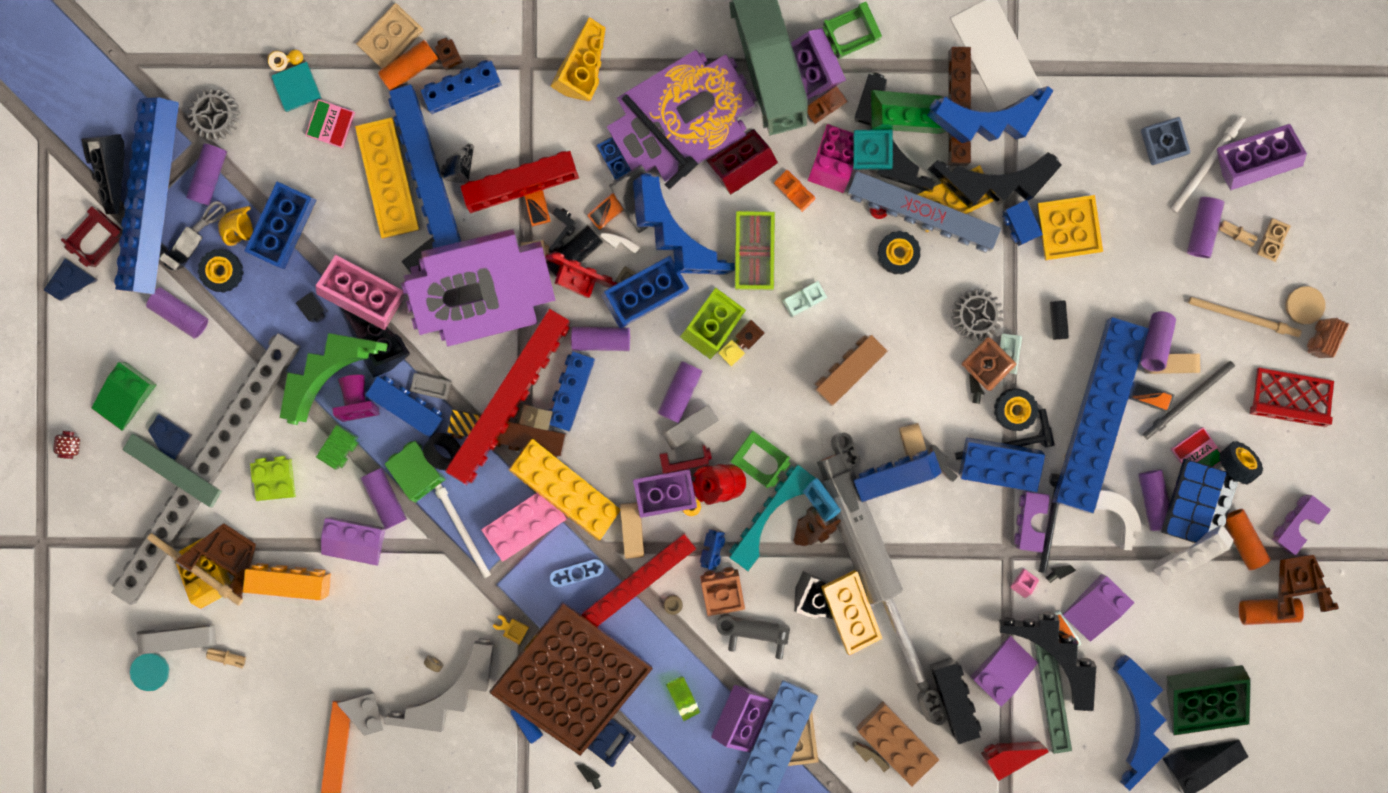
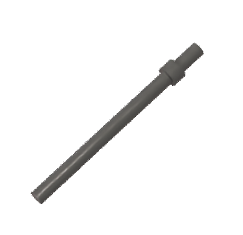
(1160, 424)

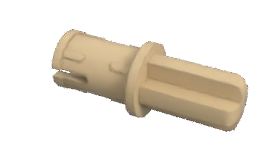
(1237, 233)
(226, 657)

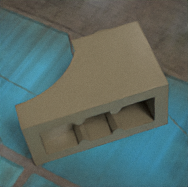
(533, 416)

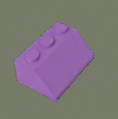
(816, 63)
(352, 540)
(742, 719)

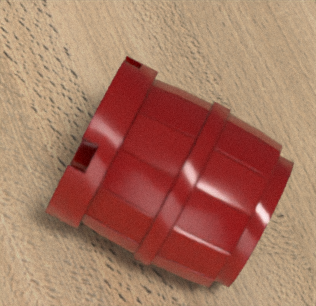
(719, 483)

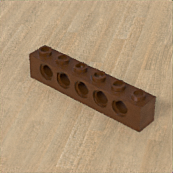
(960, 93)

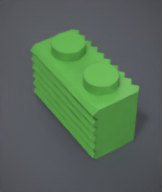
(337, 447)

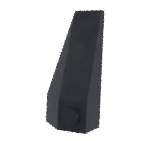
(107, 160)
(459, 165)
(383, 361)
(810, 597)
(1201, 766)

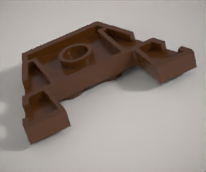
(225, 549)
(1301, 577)

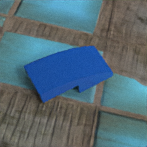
(613, 157)

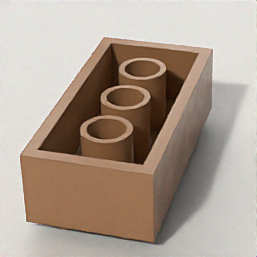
(851, 369)
(897, 743)

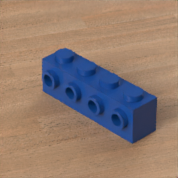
(461, 87)
(571, 390)
(404, 406)

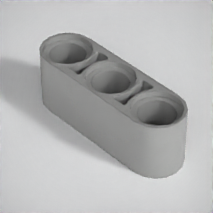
(690, 427)

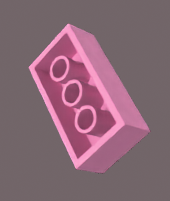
(359, 292)
(522, 526)

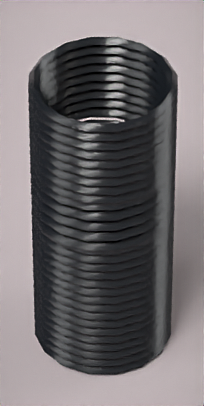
(578, 247)

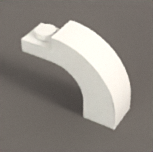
(1126, 514)

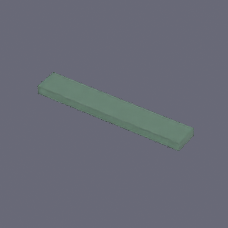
(172, 470)
(1053, 701)

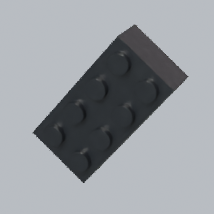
(954, 697)

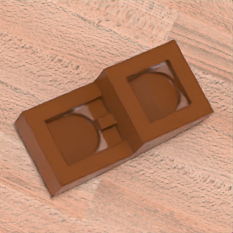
(826, 105)

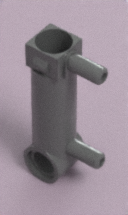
(754, 630)

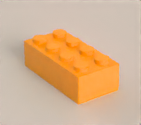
(287, 582)

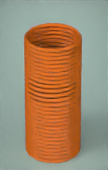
(407, 65)
(1246, 542)
(1255, 612)

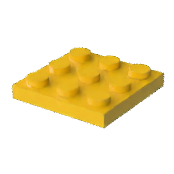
(1069, 227)

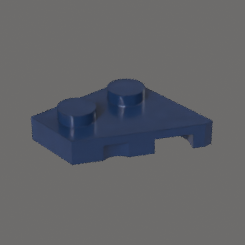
(68, 280)
(168, 436)

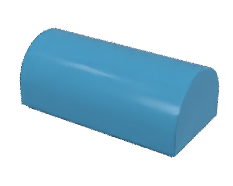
(821, 500)

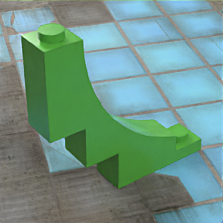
(302, 389)

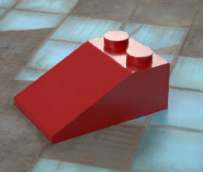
(1009, 757)

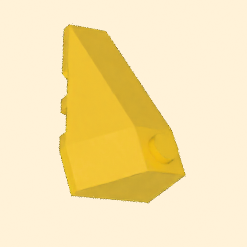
(581, 66)

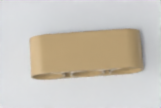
(1180, 364)
(912, 439)
(632, 531)

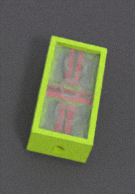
(754, 250)

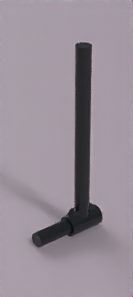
(685, 165)
(1045, 436)
(1053, 480)

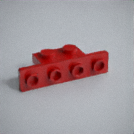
(577, 278)

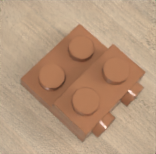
(722, 591)

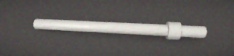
(1230, 134)
(442, 494)

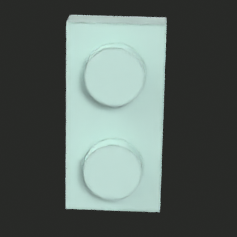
(1011, 345)

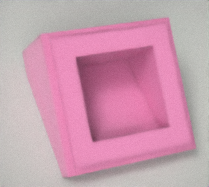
(1024, 583)

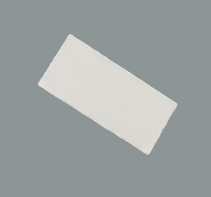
(996, 53)

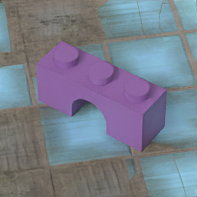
(1031, 504)
(1288, 534)

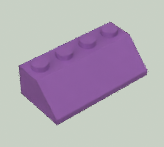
(1261, 156)

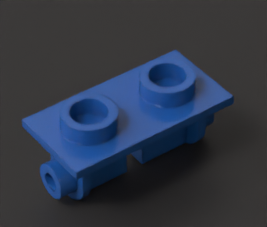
(711, 558)

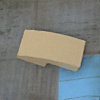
(1273, 239)

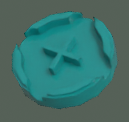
(149, 672)

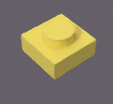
(731, 353)

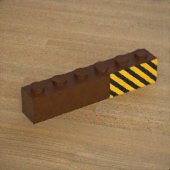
(515, 437)

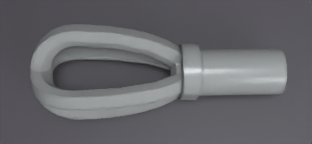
(205, 221)

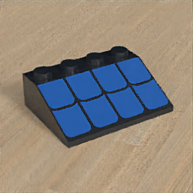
(1198, 501)

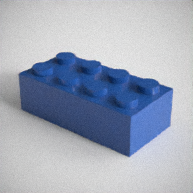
(280, 225)
(644, 292)
(1001, 464)
(897, 476)

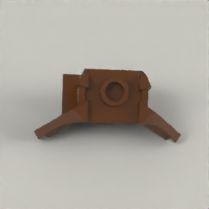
(805, 536)

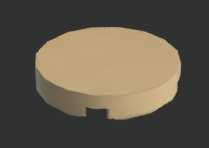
(1305, 305)

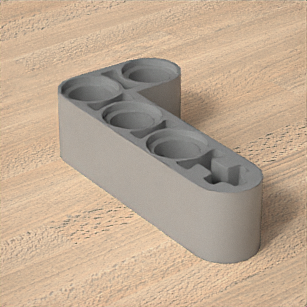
(175, 639)

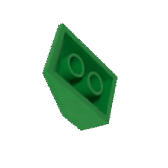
(122, 395)

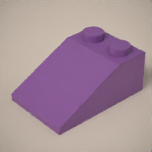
(664, 493)
(1098, 607)
(1004, 671)

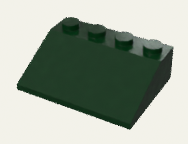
(1209, 699)

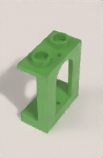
(861, 11)
(764, 479)

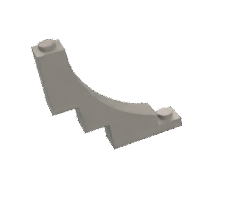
(432, 713)

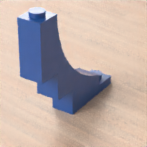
(1014, 120)
(688, 254)
(1146, 747)

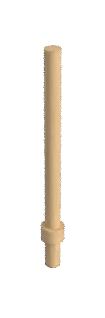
(1279, 327)
(224, 590)

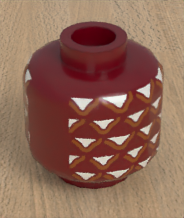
(66, 445)

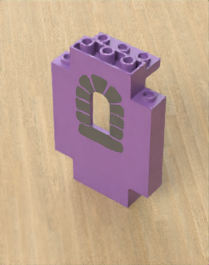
(509, 281)

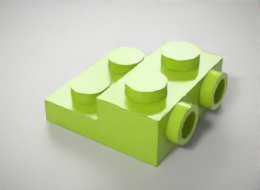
(273, 478)

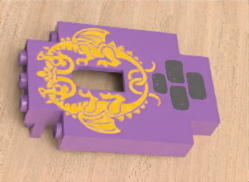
(671, 88)

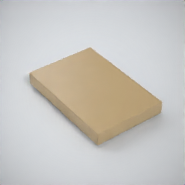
(390, 36)
(806, 748)

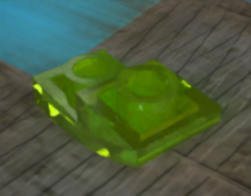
(683, 698)

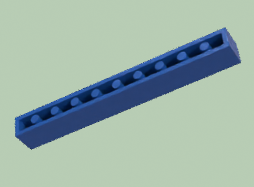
(425, 166)

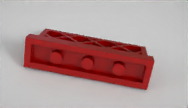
(1293, 414)

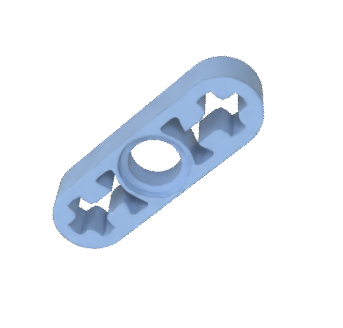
(561, 571)

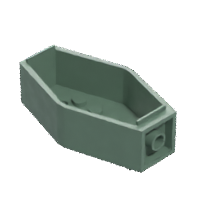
(771, 64)

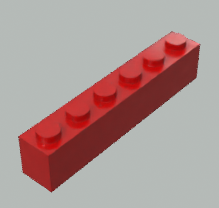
(519, 181)

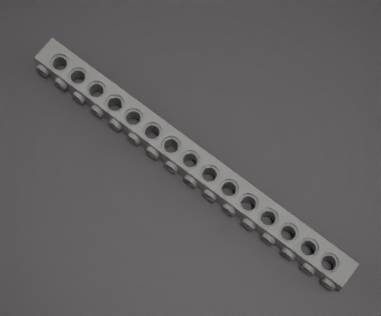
(122, 587)

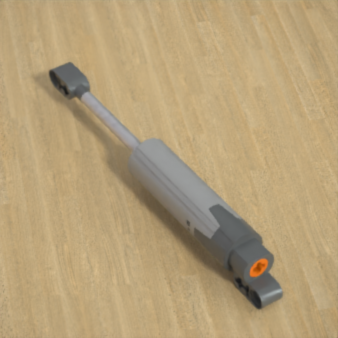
(872, 559)

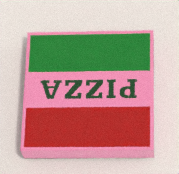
(330, 123)
(1198, 448)

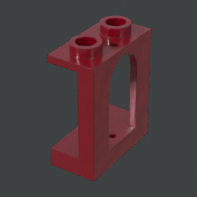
(73, 243)
(667, 467)

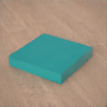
(296, 87)
(873, 149)

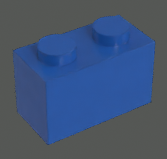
(1022, 223)

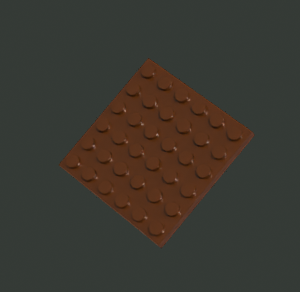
(571, 679)

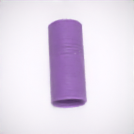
(207, 170)
(1207, 221)
(173, 309)
(608, 338)
(1158, 341)
(680, 392)
(381, 496)
(1156, 503)

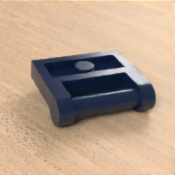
(607, 737)

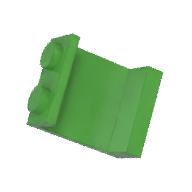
(413, 471)

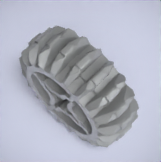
(198, 114)
(982, 307)

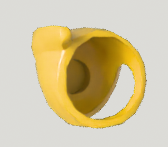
(236, 221)

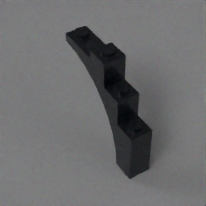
(1064, 649)

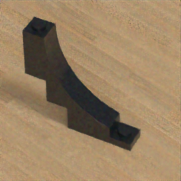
(903, 169)
(972, 186)

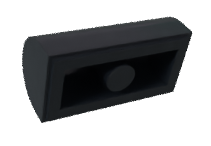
(1059, 320)

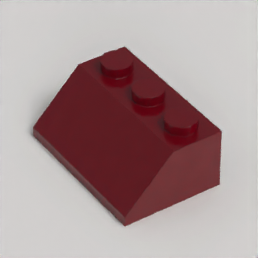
(742, 161)

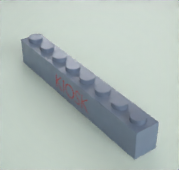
(923, 211)

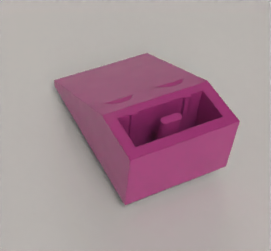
(834, 159)

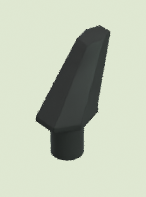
(976, 389)
(1060, 572)
(590, 775)

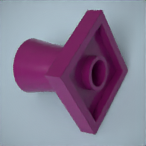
(354, 400)

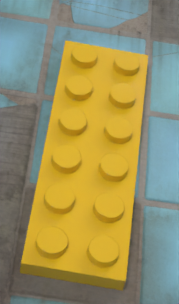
(387, 178)
(564, 489)

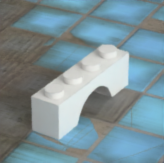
(1208, 547)

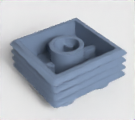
(1170, 130)

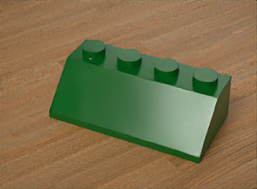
(903, 112)

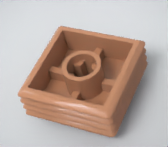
(1327, 337)
(976, 364)

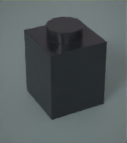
(312, 307)

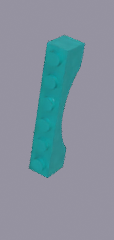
(747, 550)

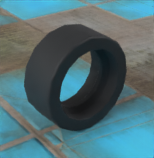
(436, 459)

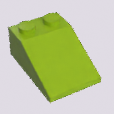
(713, 323)

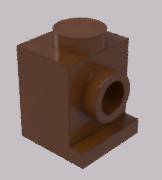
(451, 59)
(756, 333)

